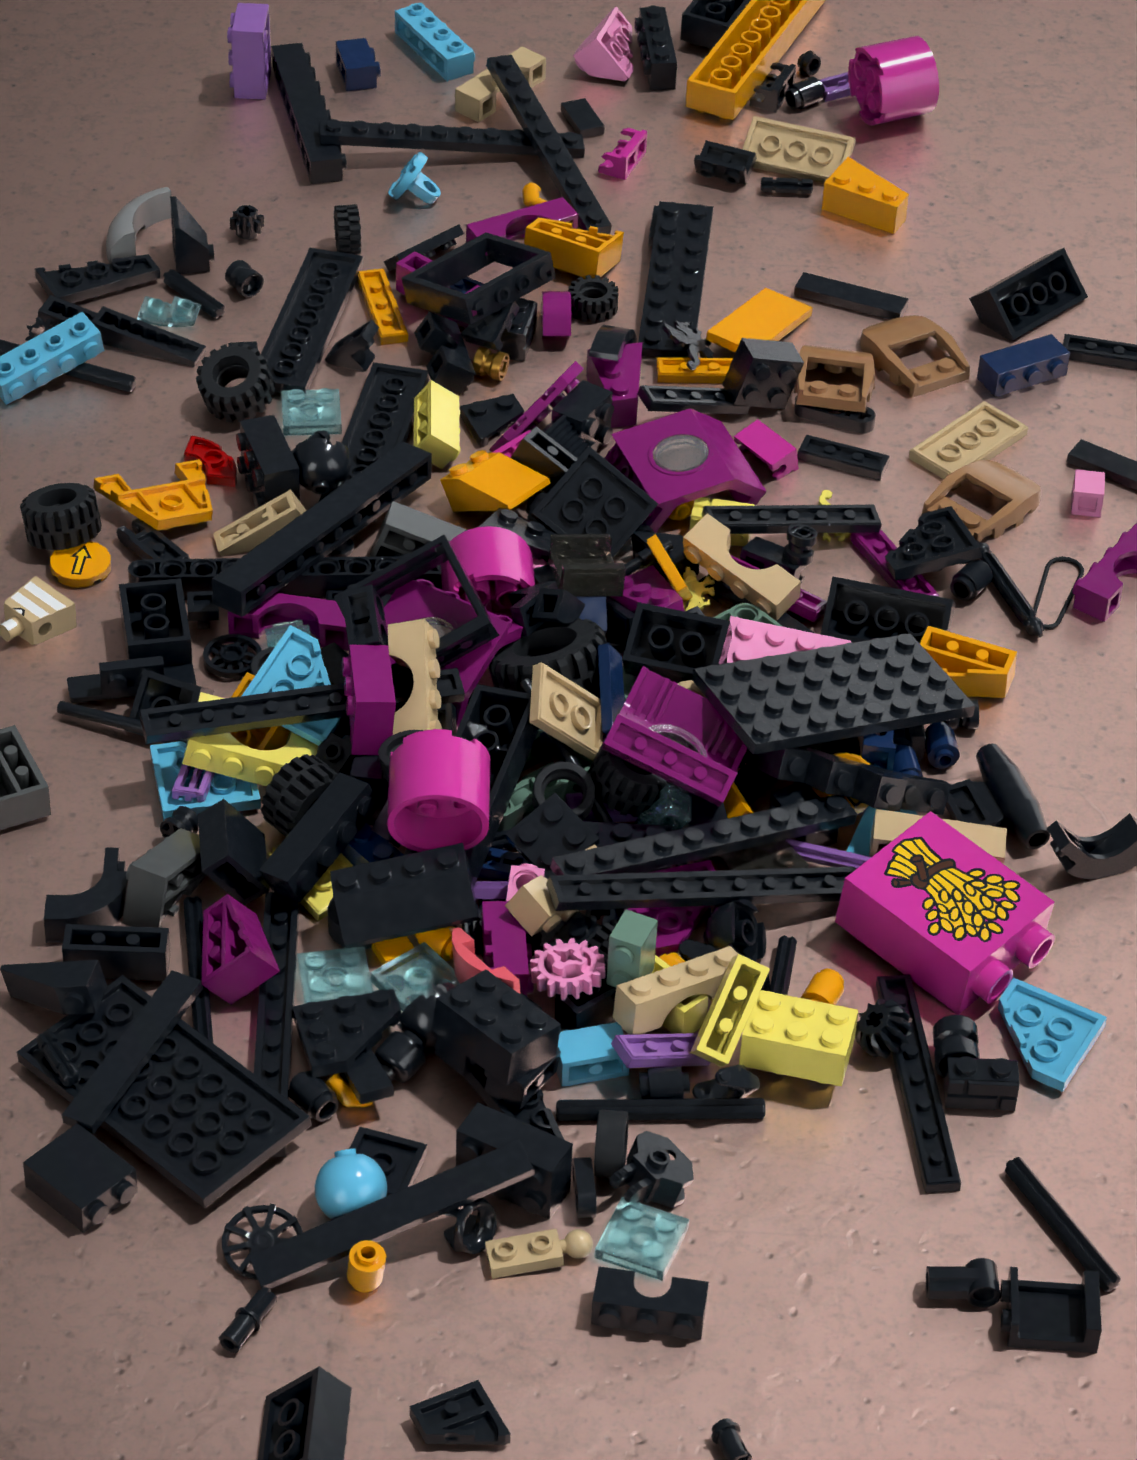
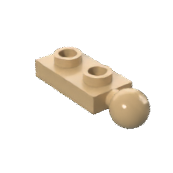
(535, 1251)

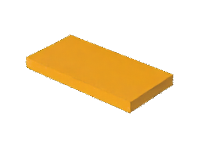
(761, 317)

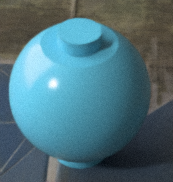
(349, 1183)

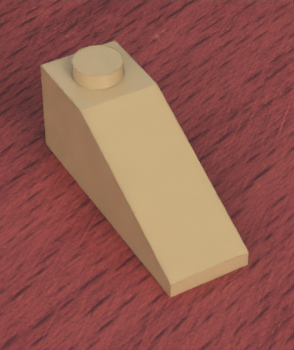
(258, 525)

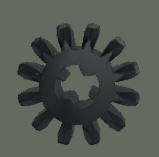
(883, 1028)

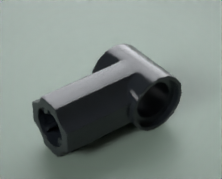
(974, 1282)

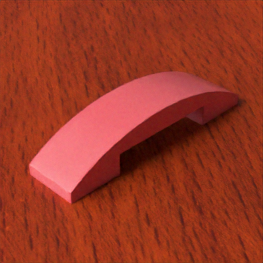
(468, 964)

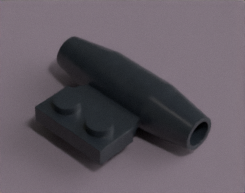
(999, 798)

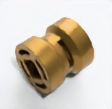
(491, 363)

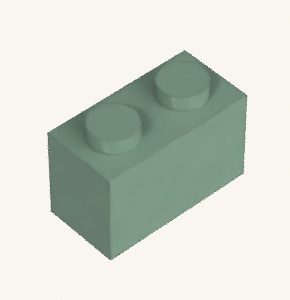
(631, 948)

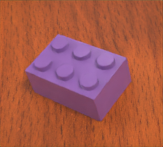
(250, 51)

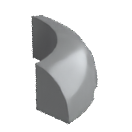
(136, 215)

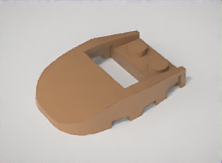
(900, 331)
(834, 396)
(997, 478)

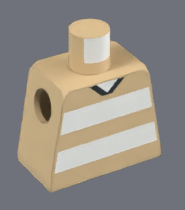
(37, 613)

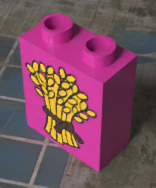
(946, 914)

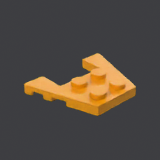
(165, 504)

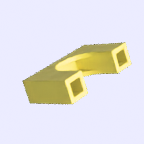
(233, 759)

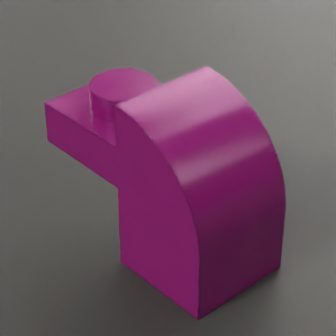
(556, 313)

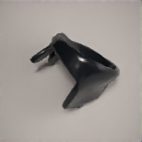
(472, 1230)

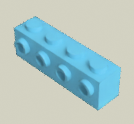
(434, 41)
(50, 356)

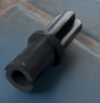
(247, 1320)

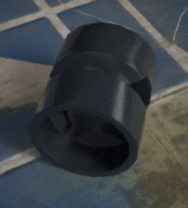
(954, 1038)

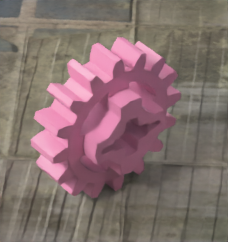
(567, 968)

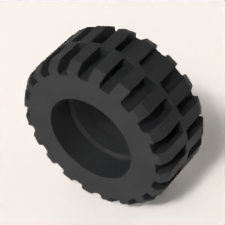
(561, 646)

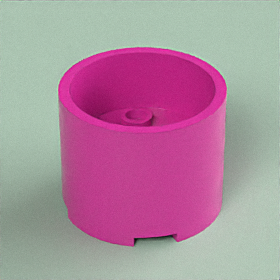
(894, 80)
(495, 563)
(438, 791)

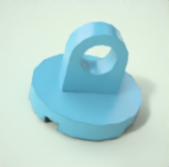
(415, 181)

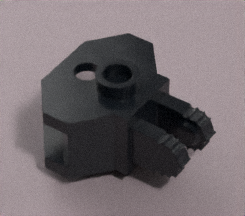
(652, 1172)

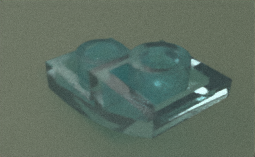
(160, 313)

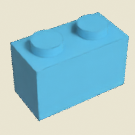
(589, 1055)

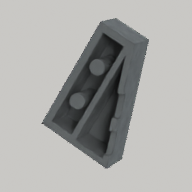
(409, 530)
(161, 879)

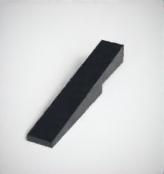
(128, 333)

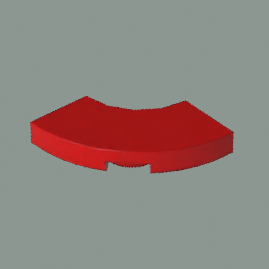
(216, 464)

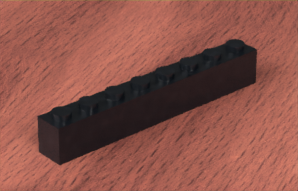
(304, 109)

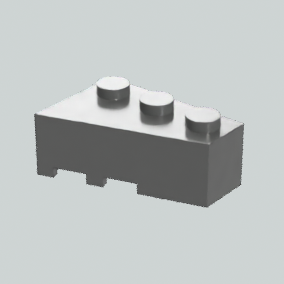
(22, 785)

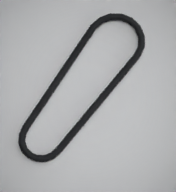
(1042, 584)

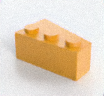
(865, 197)
(575, 249)
(972, 664)

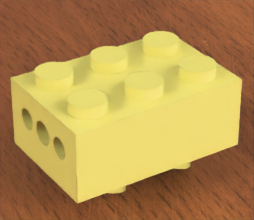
(799, 1038)

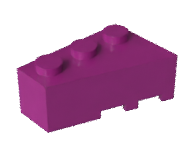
(622, 379)
(649, 588)
(369, 697)
(506, 943)
(234, 950)

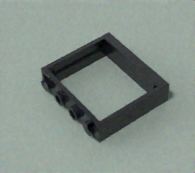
(429, 284)
(414, 564)

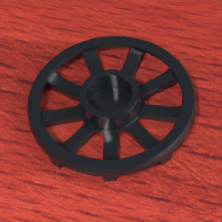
(259, 1238)

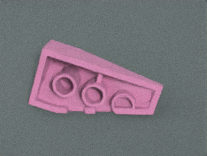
(607, 49)

